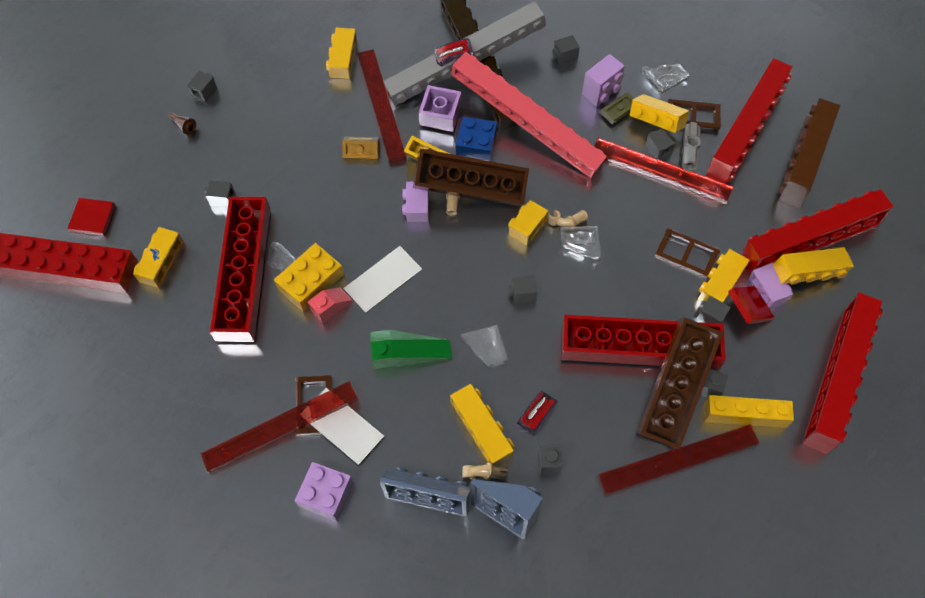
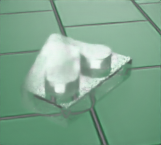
(666, 76)
(581, 240)
(487, 345)

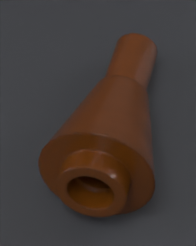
(186, 124)

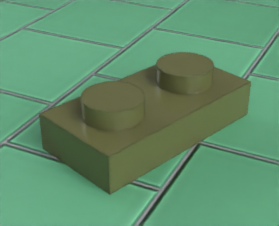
(618, 108)

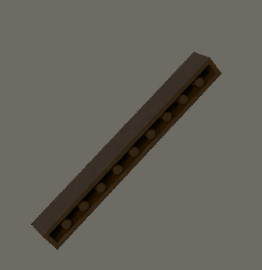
(463, 25)

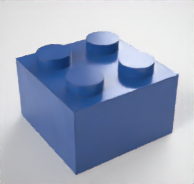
(476, 138)

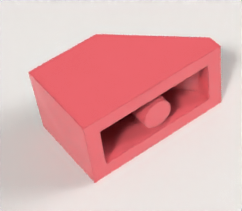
(328, 303)

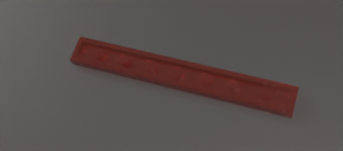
(382, 106)
(664, 171)
(278, 427)
(677, 460)

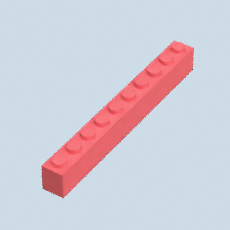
(528, 114)

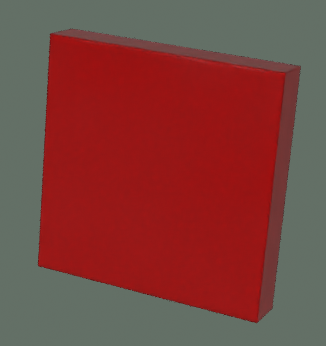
(91, 216)
(751, 304)

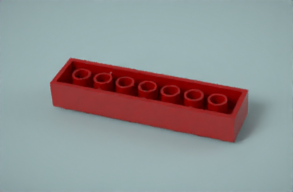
(749, 122)
(818, 230)
(66, 263)
(240, 270)
(624, 340)
(843, 374)

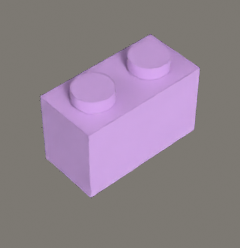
(416, 204)
(770, 287)

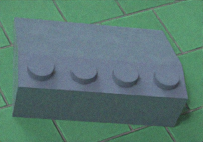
(426, 491)
(508, 504)

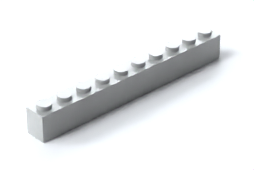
(483, 42)

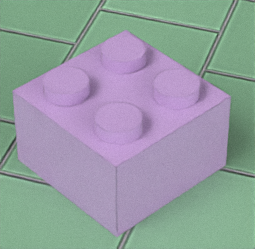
(603, 80)
(440, 108)
(324, 491)

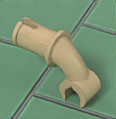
(452, 204)
(569, 221)
(487, 471)

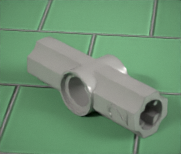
(691, 147)

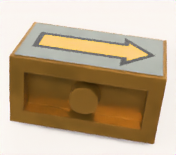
(360, 147)

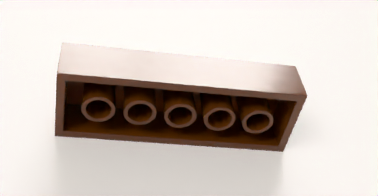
(808, 153)
(470, 178)
(680, 382)

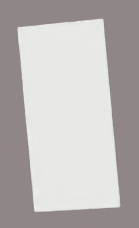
(382, 279)
(349, 432)

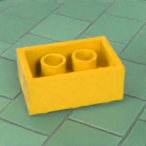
(309, 276)

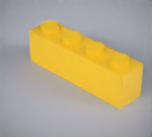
(813, 265)
(748, 411)
(482, 426)

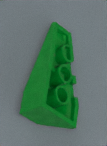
(400, 348)

